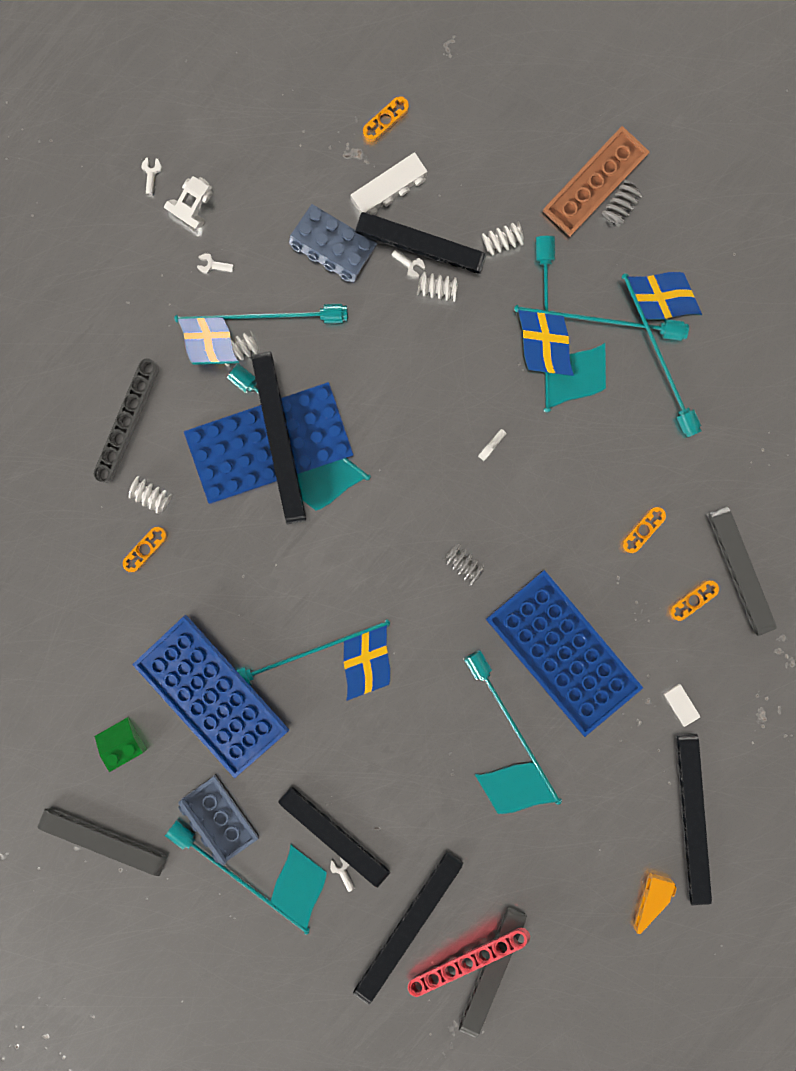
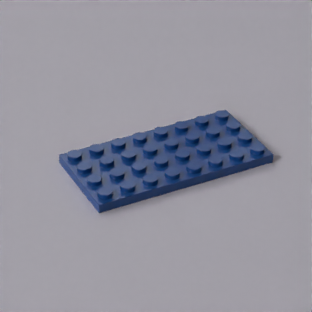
(236, 452)
(564, 653)
(210, 696)

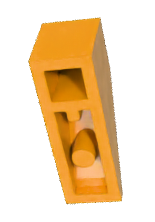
(654, 900)

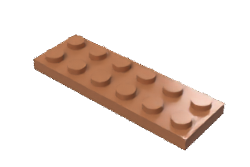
(596, 181)

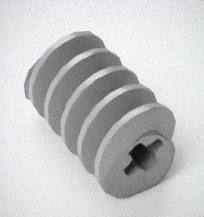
(622, 203)
(464, 563)

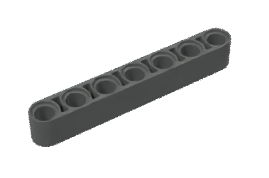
(119, 428)
(742, 571)
(102, 842)
(490, 978)

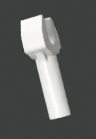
(151, 172)
(409, 263)
(213, 265)
(492, 444)
(343, 873)

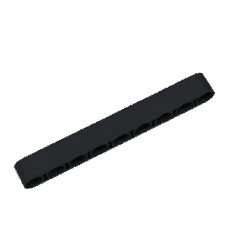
(278, 437)
(694, 819)
(408, 928)

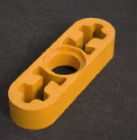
(385, 127)
(656, 522)
(139, 563)
(702, 587)

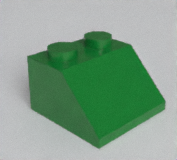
(119, 744)

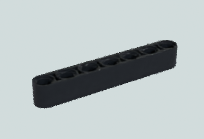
(420, 243)
(334, 837)

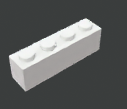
(389, 185)

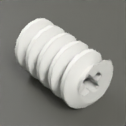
(503, 238)
(437, 286)
(244, 346)
(149, 496)

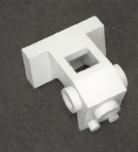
(201, 191)

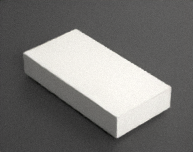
(681, 705)

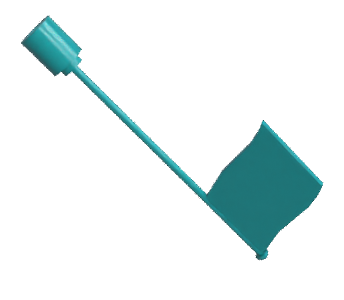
(587, 365)
(318, 485)
(519, 784)
(294, 890)

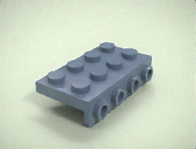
(331, 243)
(217, 820)

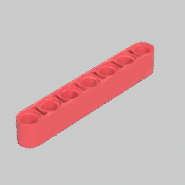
(460, 966)

